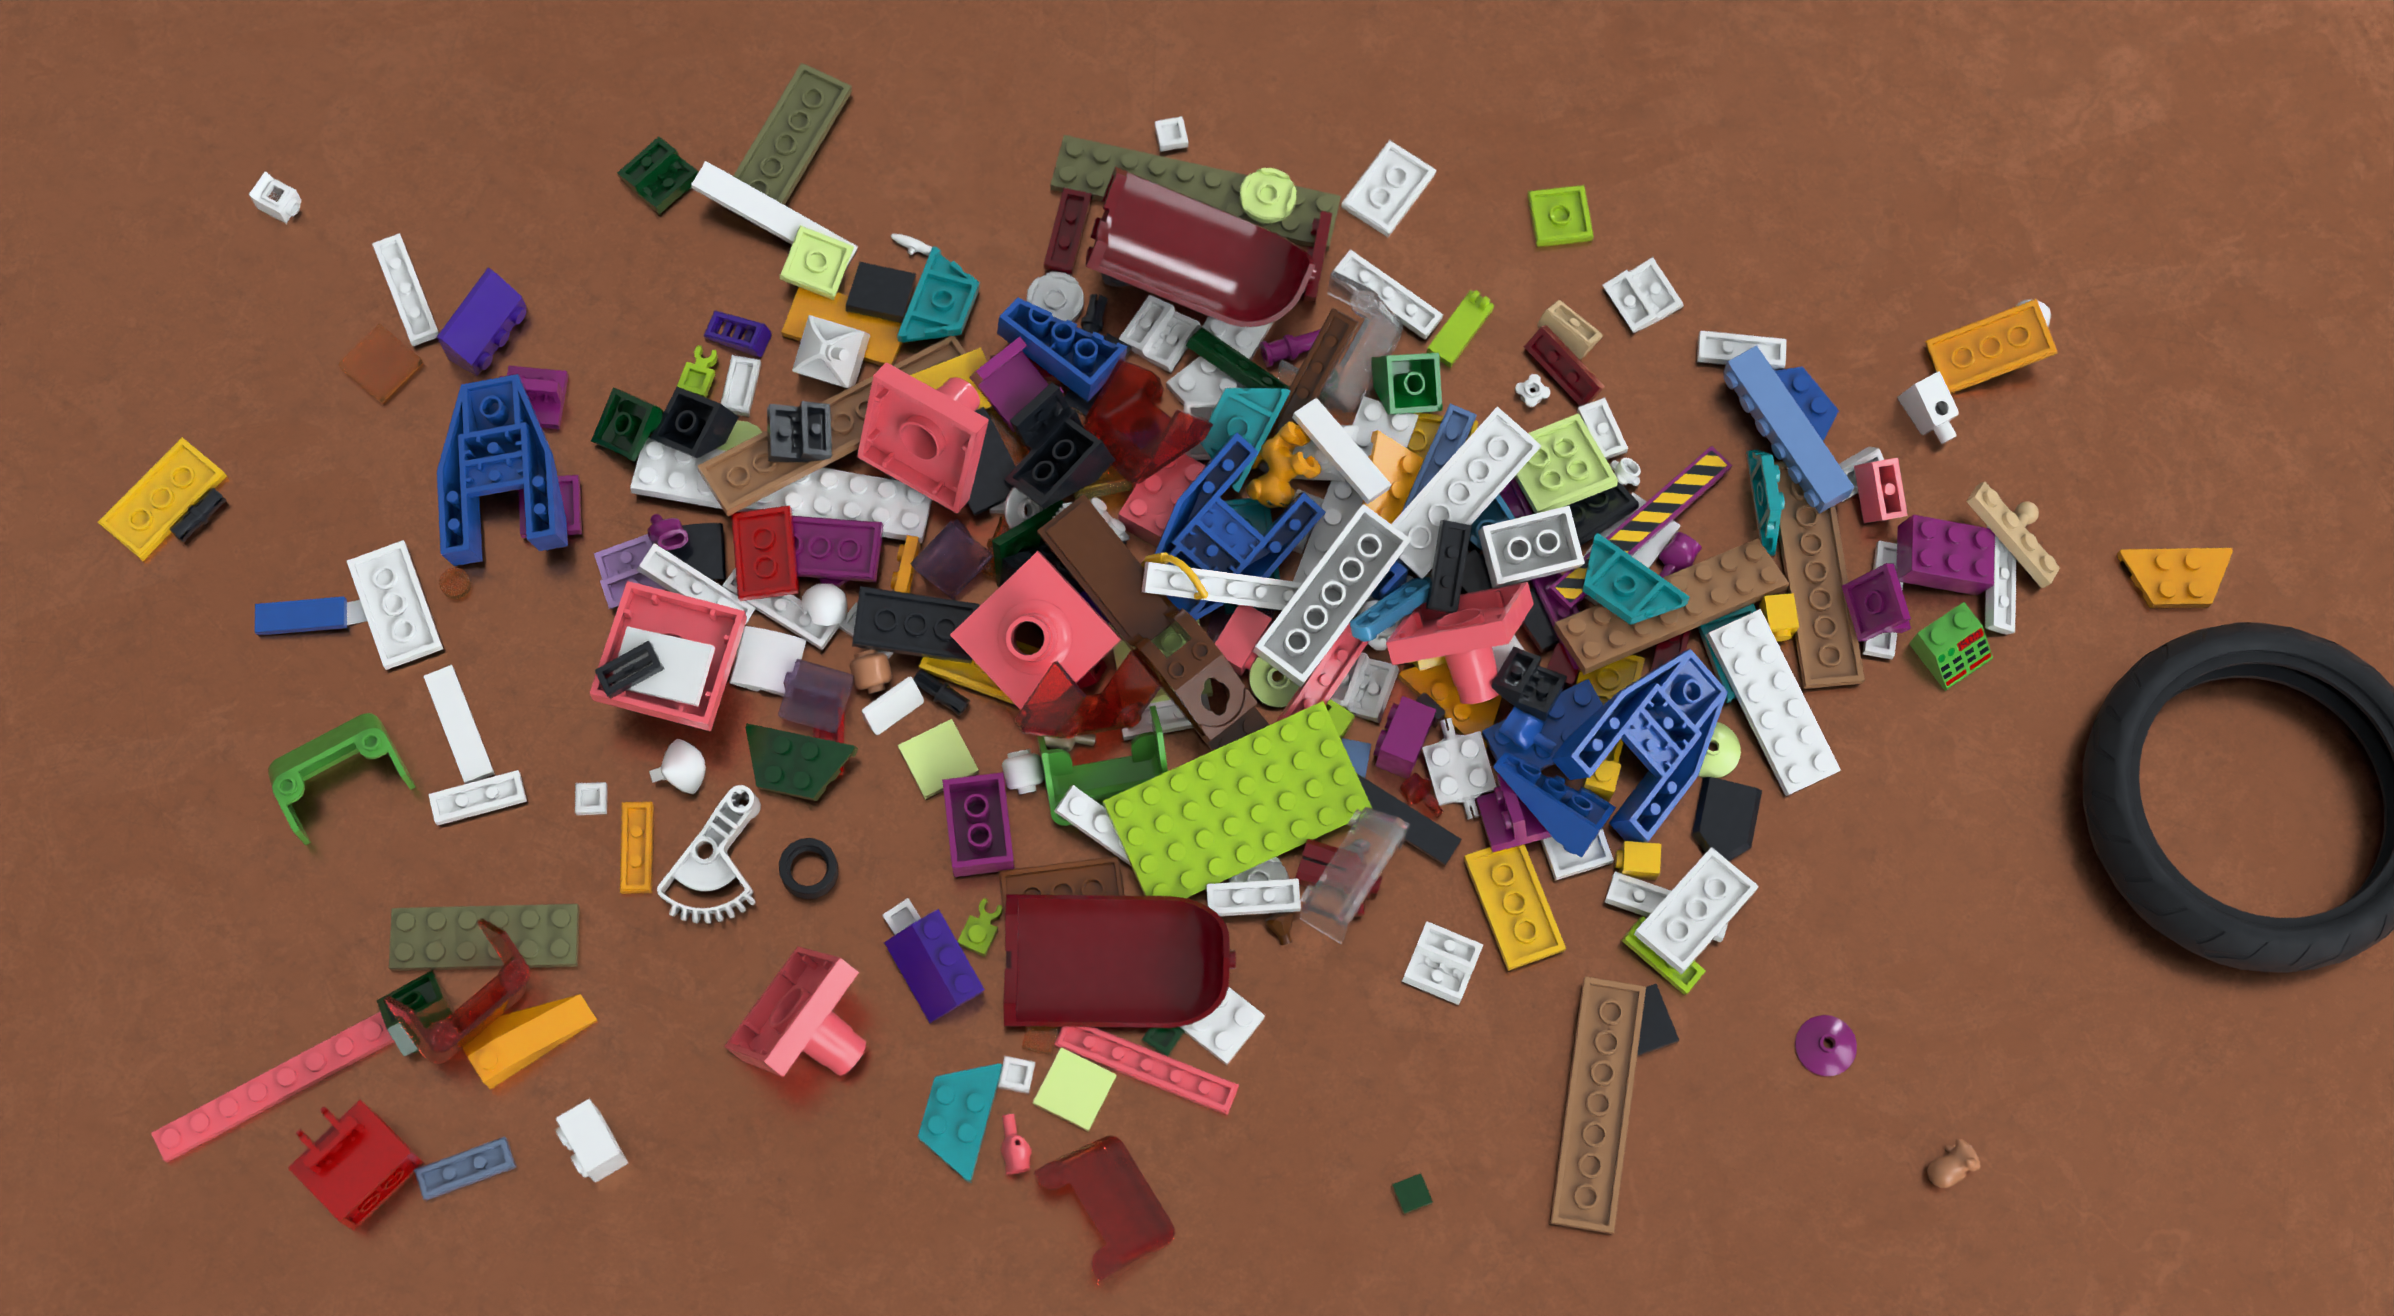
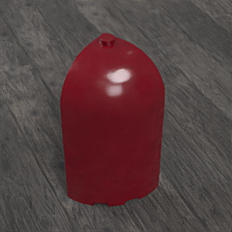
(1196, 254)
(1113, 961)

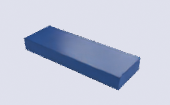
(301, 615)

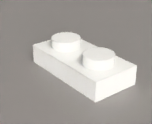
(1603, 428)

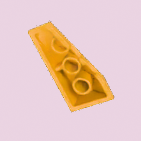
(525, 1036)

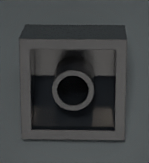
(694, 424)

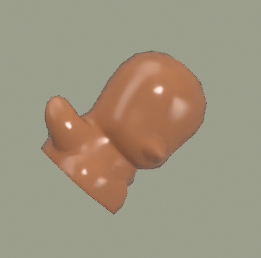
(1951, 1168)

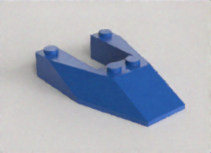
(491, 450)
(1216, 538)
(1666, 724)

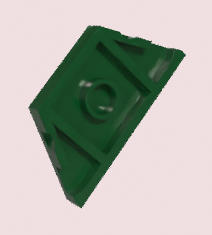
(795, 762)

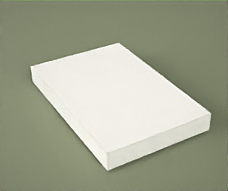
(1388, 188)
(684, 665)

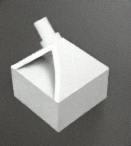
(831, 352)

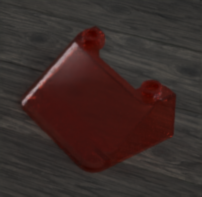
(1138, 430)
(1116, 1201)

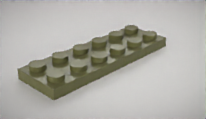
(793, 133)
(454, 941)

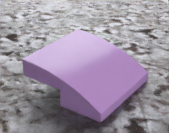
(620, 565)

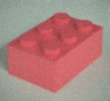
(1153, 500)

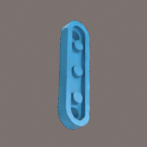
(1390, 609)

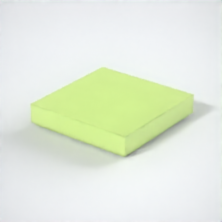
(816, 262)
(937, 756)
(1074, 1089)

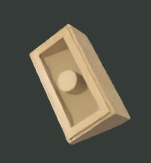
(1570, 328)

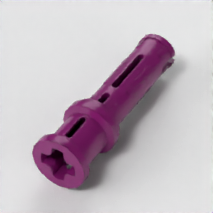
(1287, 347)

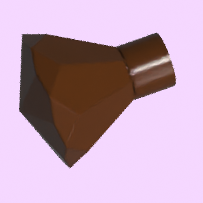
(1281, 925)

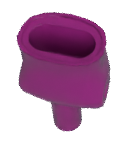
(667, 532)
(1679, 554)

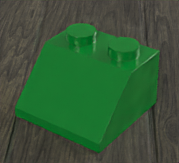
(1408, 382)

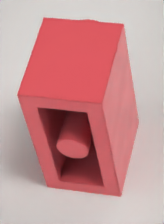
(1880, 490)
(1241, 636)

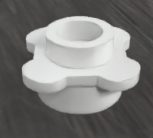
(1527, 396)
(1626, 471)

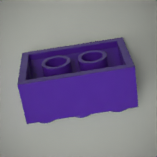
(482, 323)
(934, 966)

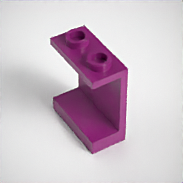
(1009, 381)

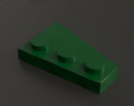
(1022, 537)

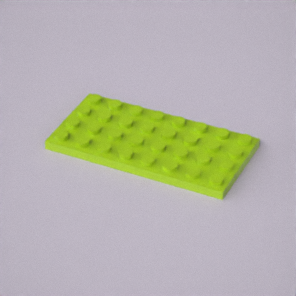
(1238, 805)

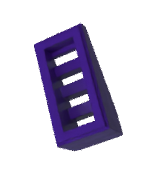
(755, 338)

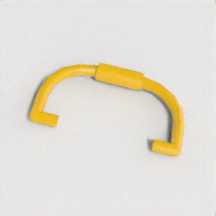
(1165, 558)

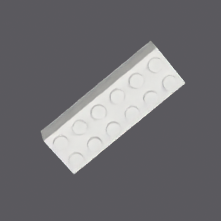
(1331, 595)

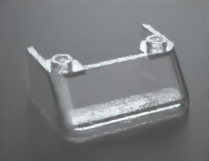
(1375, 338)
(1352, 871)

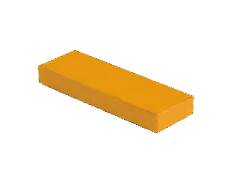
(636, 847)

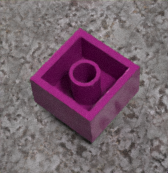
(1407, 731)

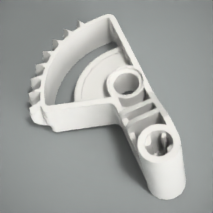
(717, 870)

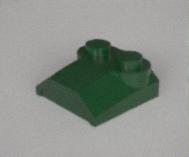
(626, 423)

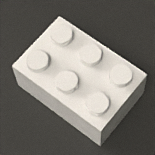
(1531, 547)

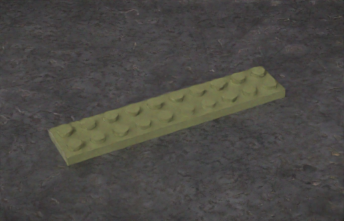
(1089, 166)

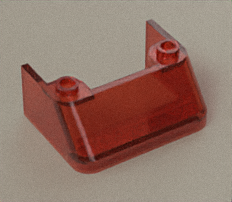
(1064, 711)
(449, 1036)

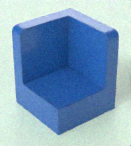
(1393, 580)

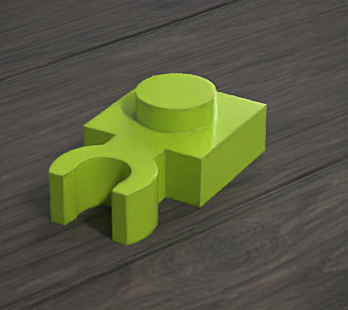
(698, 376)
(980, 932)

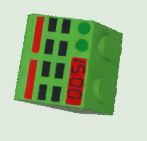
(1953, 646)

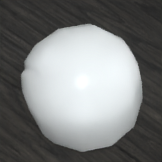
(825, 604)

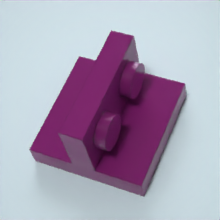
(545, 391)
(1877, 603)
(1508, 819)

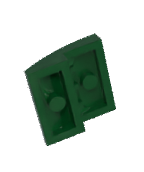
(658, 175)

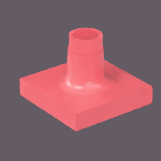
(924, 434)
(683, 618)
(1070, 625)
(1464, 637)
(799, 1017)

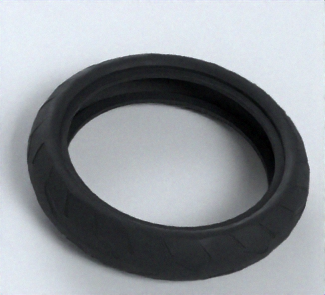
(2132, 853)

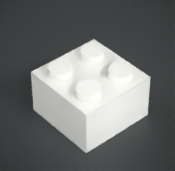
(591, 1140)

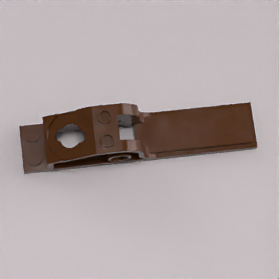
(1114, 584)

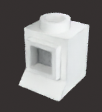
(275, 198)

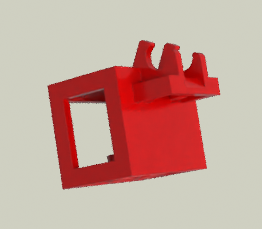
(354, 1164)

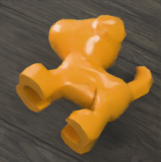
(1274, 487)

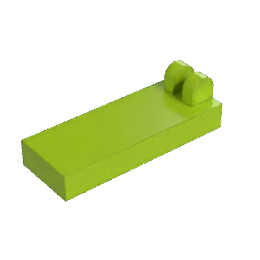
(1461, 327)
(1683, 982)

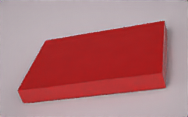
(765, 553)

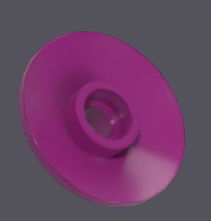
(1815, 1055)

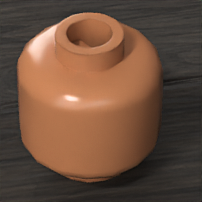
(871, 671)

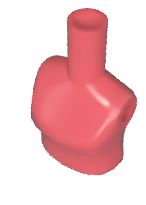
(1014, 1148)

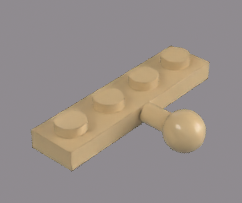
(2011, 531)

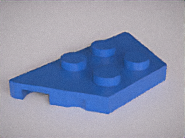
(1810, 398)

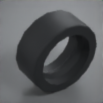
(805, 845)

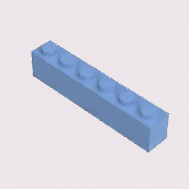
(1787, 430)

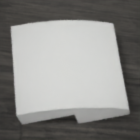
(1643, 295)
(1159, 333)
(765, 659)
(1367, 688)
(1442, 963)

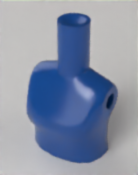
(1526, 731)

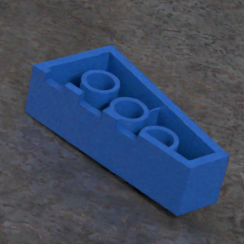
(1061, 348)

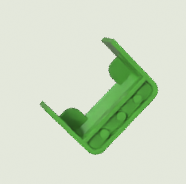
(360, 734)
(1107, 777)

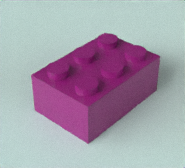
(1945, 555)
(978, 824)

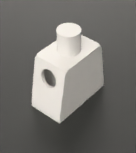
(1931, 407)

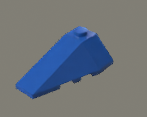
(1567, 814)

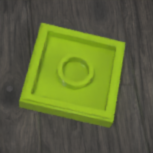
(1560, 216)

